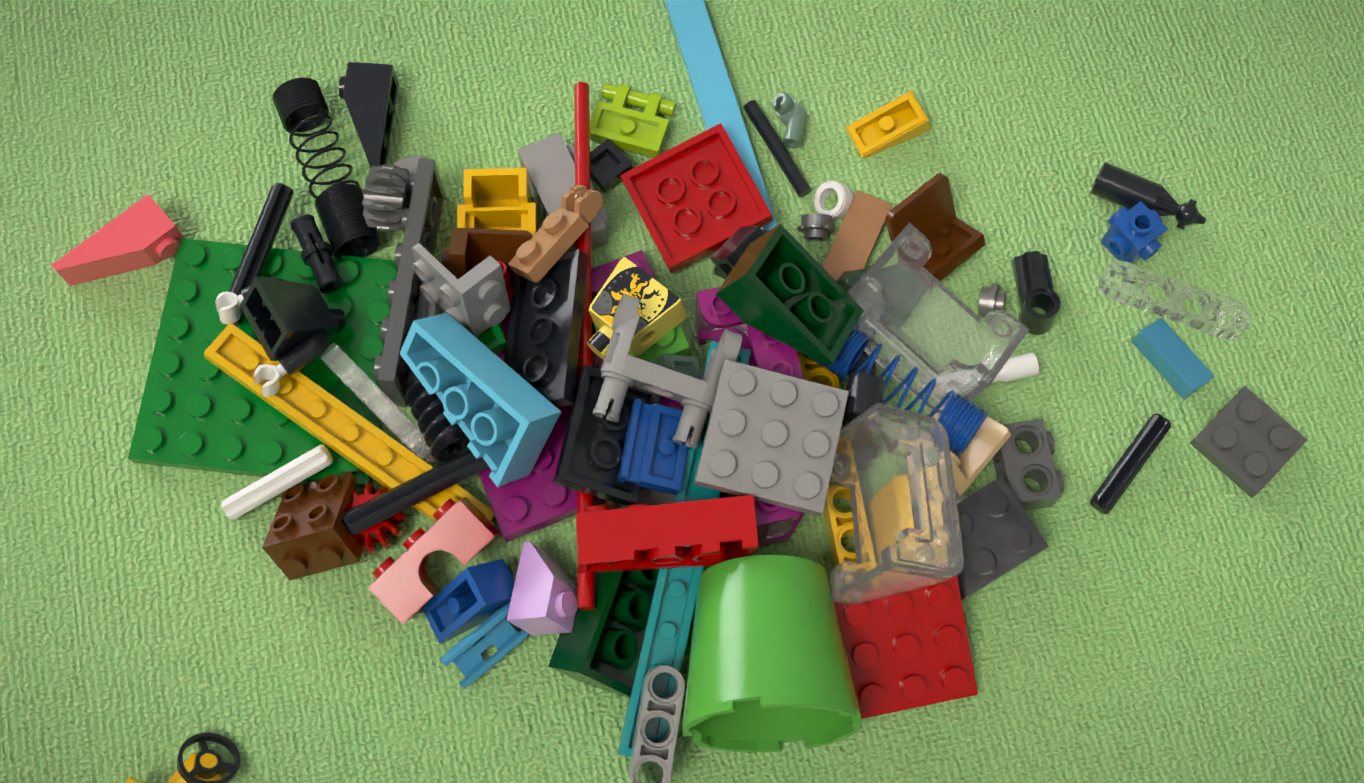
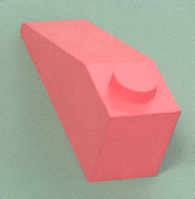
(127, 243)

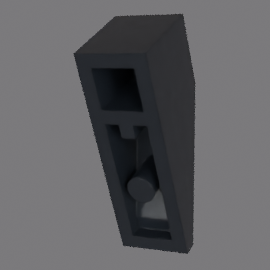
(371, 101)

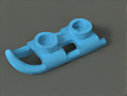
(467, 652)

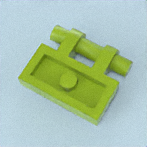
(629, 128)

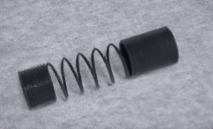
(340, 205)

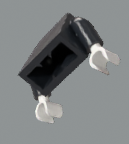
(288, 322)

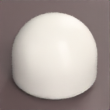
(844, 199)

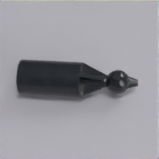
(1129, 189)

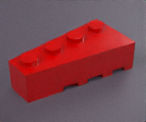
(666, 534)

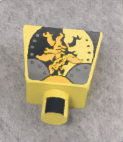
(658, 308)

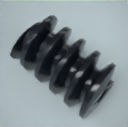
(443, 438)

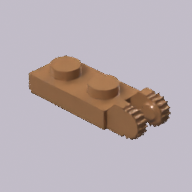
(557, 233)

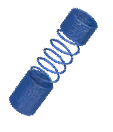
(958, 416)

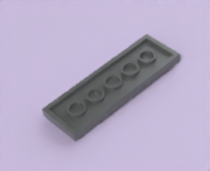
(420, 226)

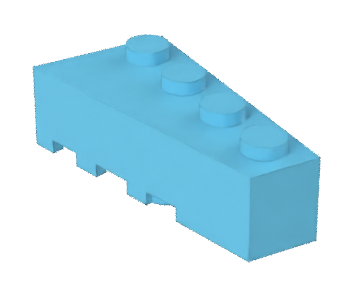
(482, 395)

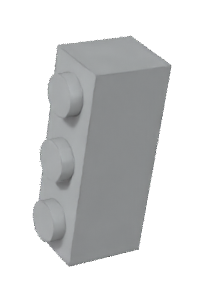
(551, 174)

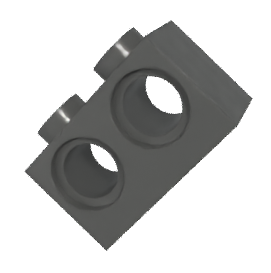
(1037, 465)

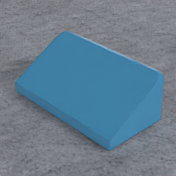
(1172, 358)

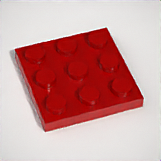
(695, 197)
(908, 649)

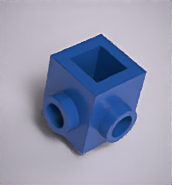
(1134, 233)

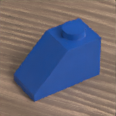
(469, 599)

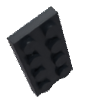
(547, 328)

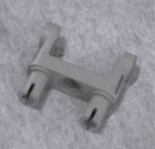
(626, 371)

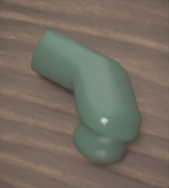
(793, 118)

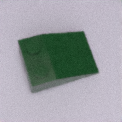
(790, 297)

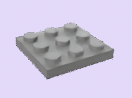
(772, 438)

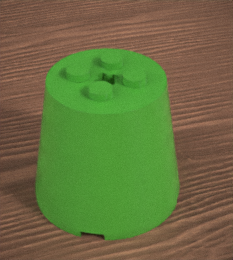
(767, 658)

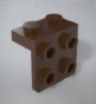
(934, 215)
(474, 245)
(309, 528)

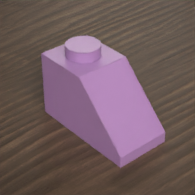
(542, 594)

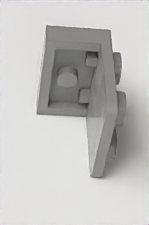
(473, 300)

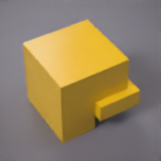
(497, 200)

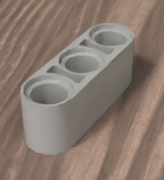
(654, 706)

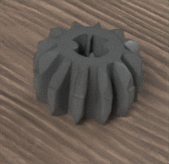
(386, 197)

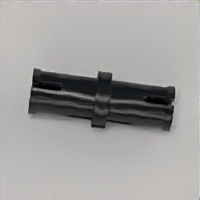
(316, 253)

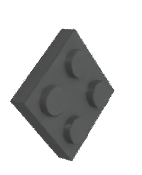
(1248, 441)

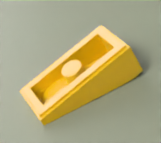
(889, 125)

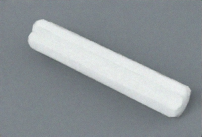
(277, 482)

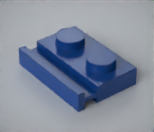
(649, 452)

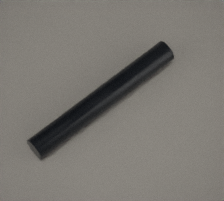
(777, 148)

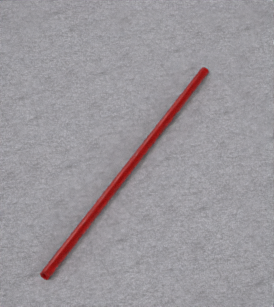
(586, 580)

